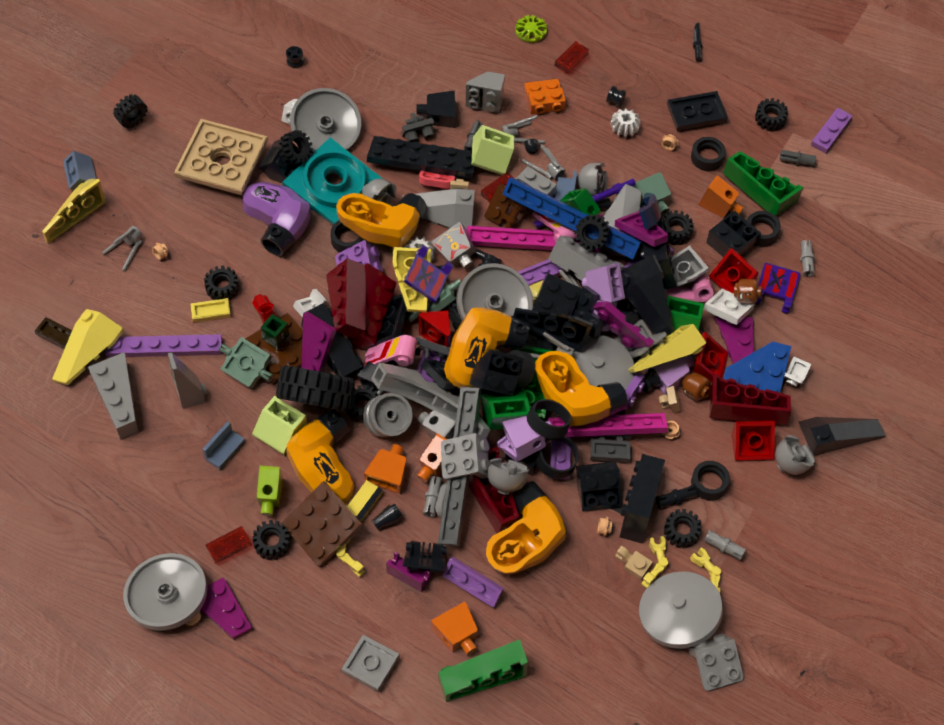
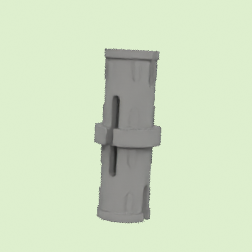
(807, 258)
(431, 496)
(725, 545)

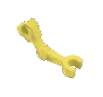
(659, 550)
(704, 561)
(355, 566)

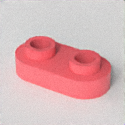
(436, 180)

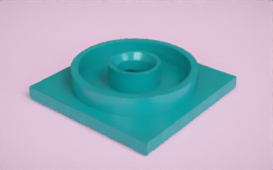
(311, 183)

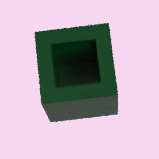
(274, 331)

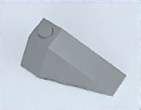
(687, 266)
(186, 383)

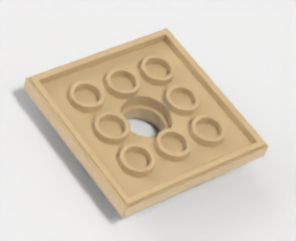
(218, 140)

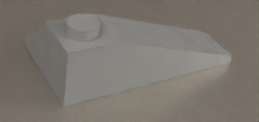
(624, 204)
(449, 207)

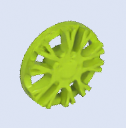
(531, 28)

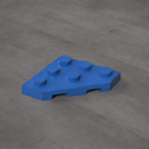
(762, 368)

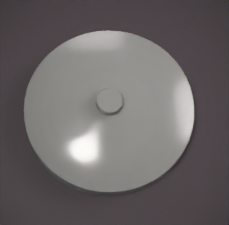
(324, 115)
(494, 288)
(604, 362)
(165, 591)
(681, 610)

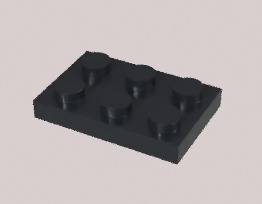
(697, 110)

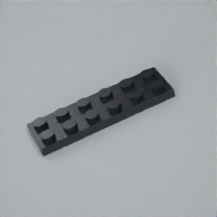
(421, 157)

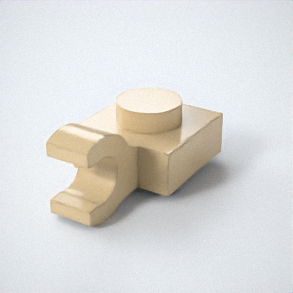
(635, 564)

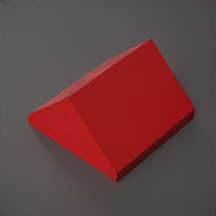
(731, 270)
(435, 327)
(710, 358)
(753, 440)

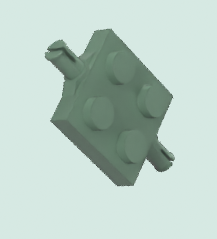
(445, 297)
(246, 362)

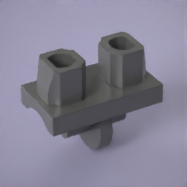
(417, 125)

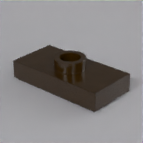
(53, 332)

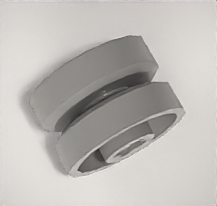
(398, 417)

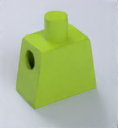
(269, 489)

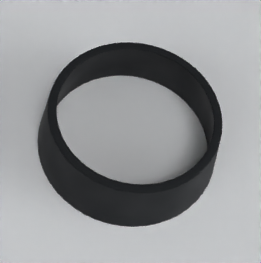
(545, 429)
(552, 472)

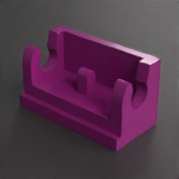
(415, 578)

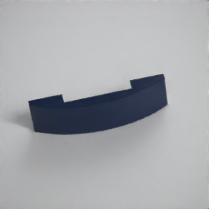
(650, 212)

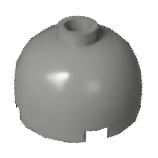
(593, 178)
(380, 190)
(793, 457)
(507, 476)

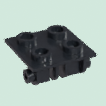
(432, 561)

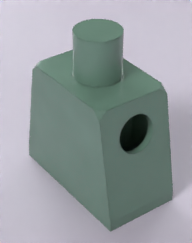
(656, 185)

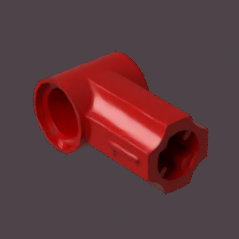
(264, 307)

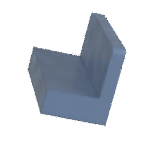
(78, 169)
(565, 185)
(222, 446)

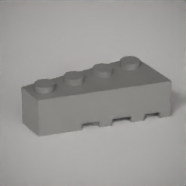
(574, 257)
(114, 387)

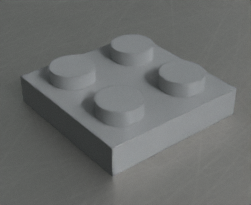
(370, 663)

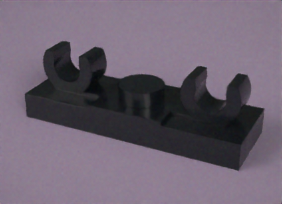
(442, 351)

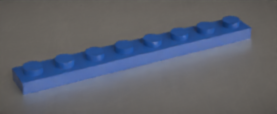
(567, 215)

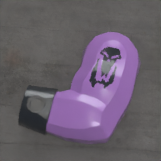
(281, 210)

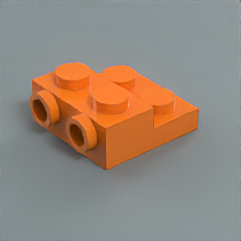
(545, 96)

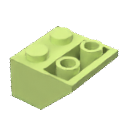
(492, 149)
(278, 424)

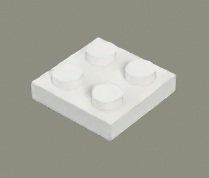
(727, 307)

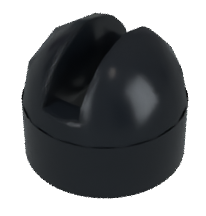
(531, 145)

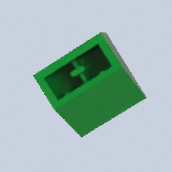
(684, 312)
(504, 407)

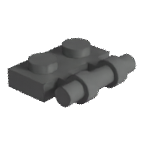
(610, 449)

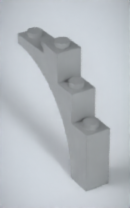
(413, 386)

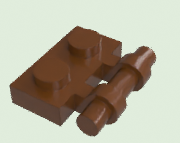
(499, 207)

